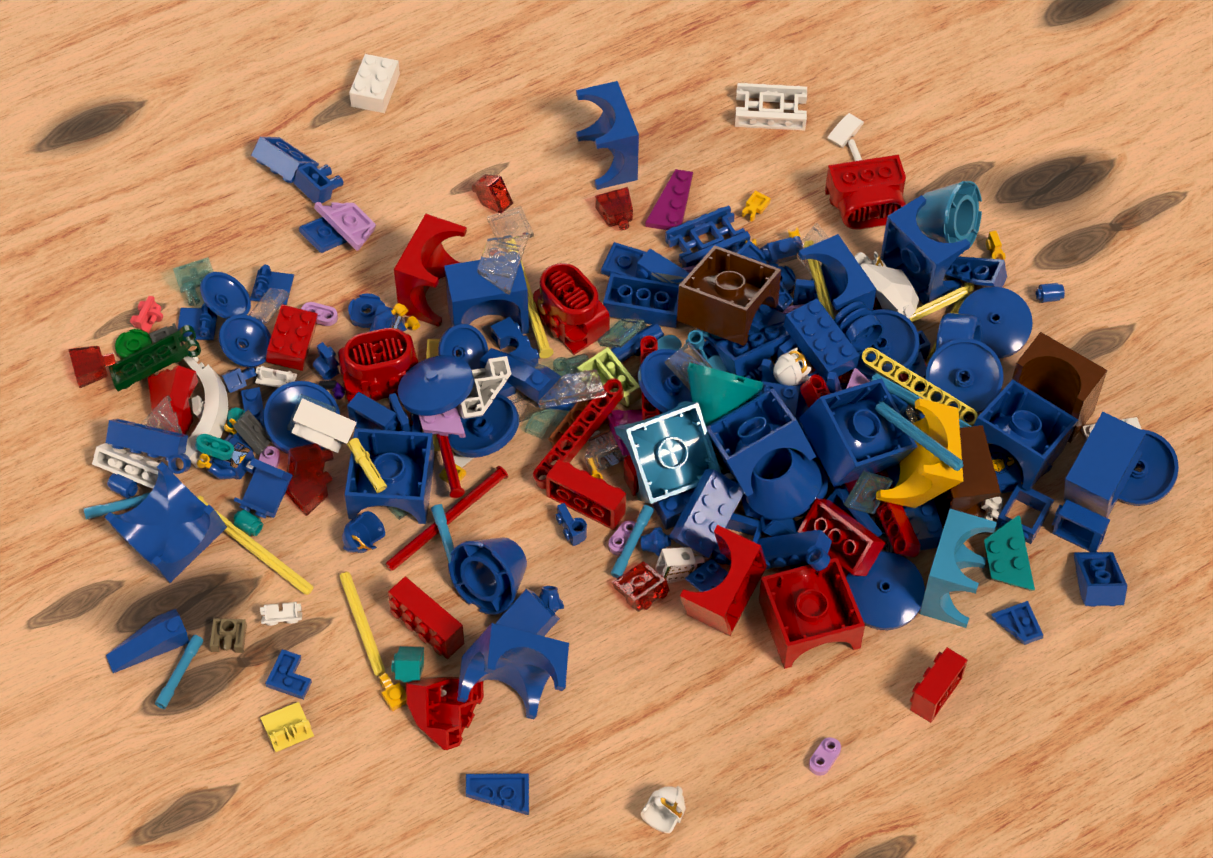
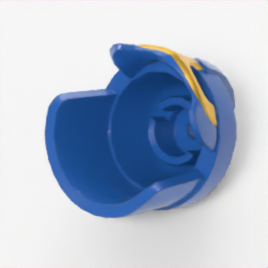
(362, 533)

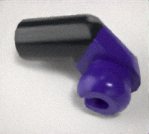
(334, 386)

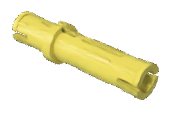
(363, 458)

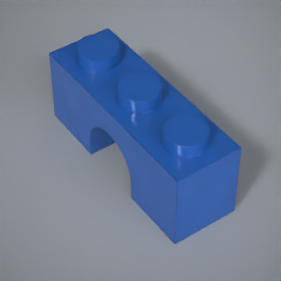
(507, 334)

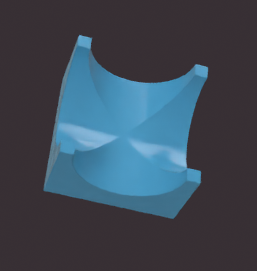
(669, 451)
(947, 566)

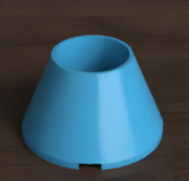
(951, 213)

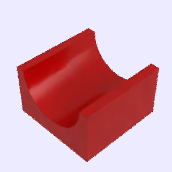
(726, 602)
(810, 610)

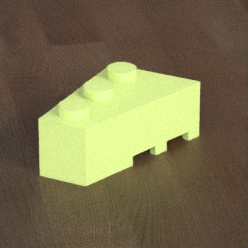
(611, 368)

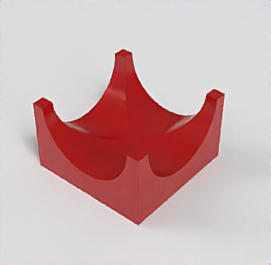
(424, 265)

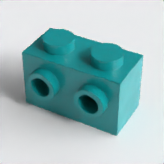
(408, 663)

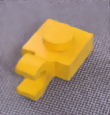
(994, 245)
(394, 694)

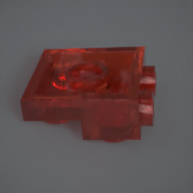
(641, 586)

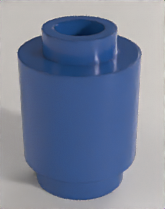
(1050, 292)
(122, 485)

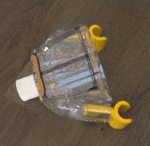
(602, 452)

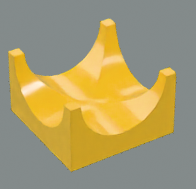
(921, 472)

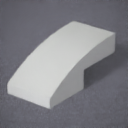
(845, 129)

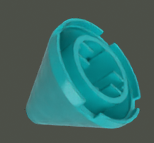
(719, 391)

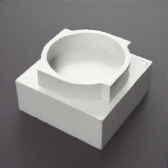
(322, 426)

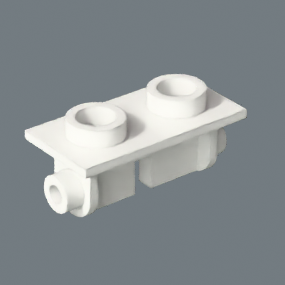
(274, 377)
(289, 613)

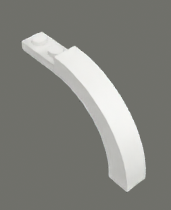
(215, 407)

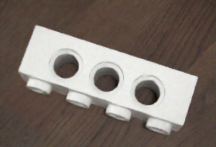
(126, 464)

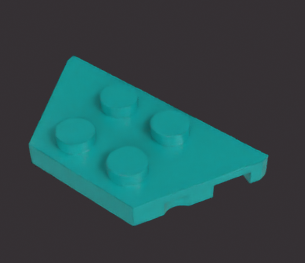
(1009, 556)

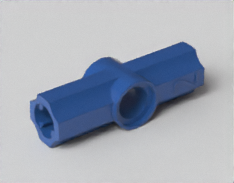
(633, 346)

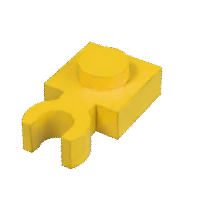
(756, 203)

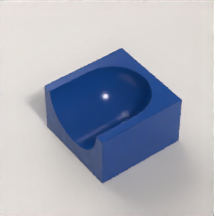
(474, 296)
(1027, 428)
(755, 431)
(853, 435)
(404, 464)
(1104, 465)

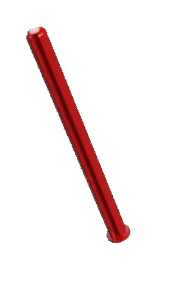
(450, 467)
(451, 515)

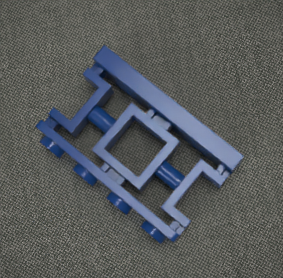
(700, 226)

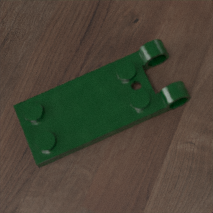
(154, 358)

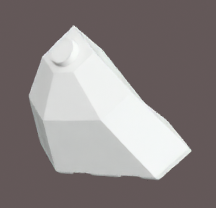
(892, 289)
(486, 386)

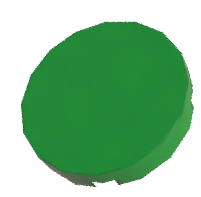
(132, 342)

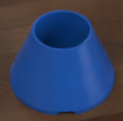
(788, 494)
(488, 572)

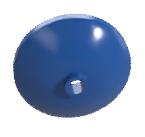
(224, 295)
(250, 334)
(466, 341)

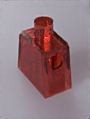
(492, 193)
(615, 208)
(90, 364)
(308, 457)
(308, 490)

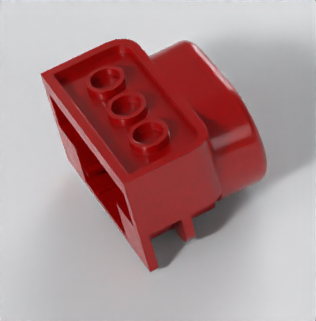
(866, 190)
(571, 307)
(376, 362)

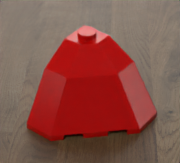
(177, 385)
(437, 710)

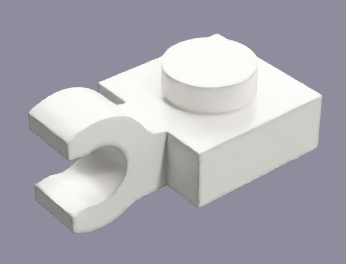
(993, 507)

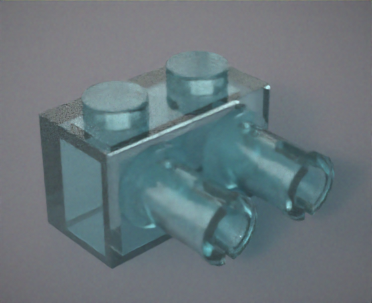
(190, 277)

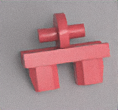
(148, 314)

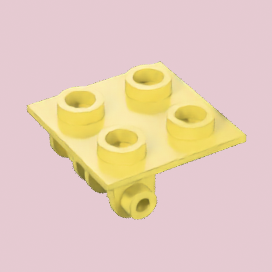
(287, 727)

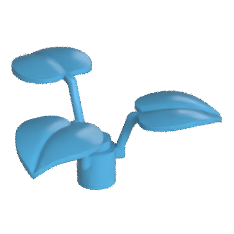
(697, 341)

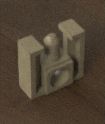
(219, 631)

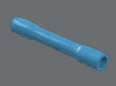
(100, 510)
(441, 522)
(622, 561)
(168, 691)

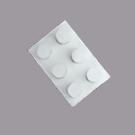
(374, 83)

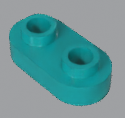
(214, 447)

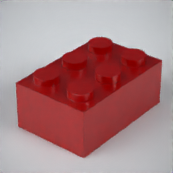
(291, 337)
(937, 684)

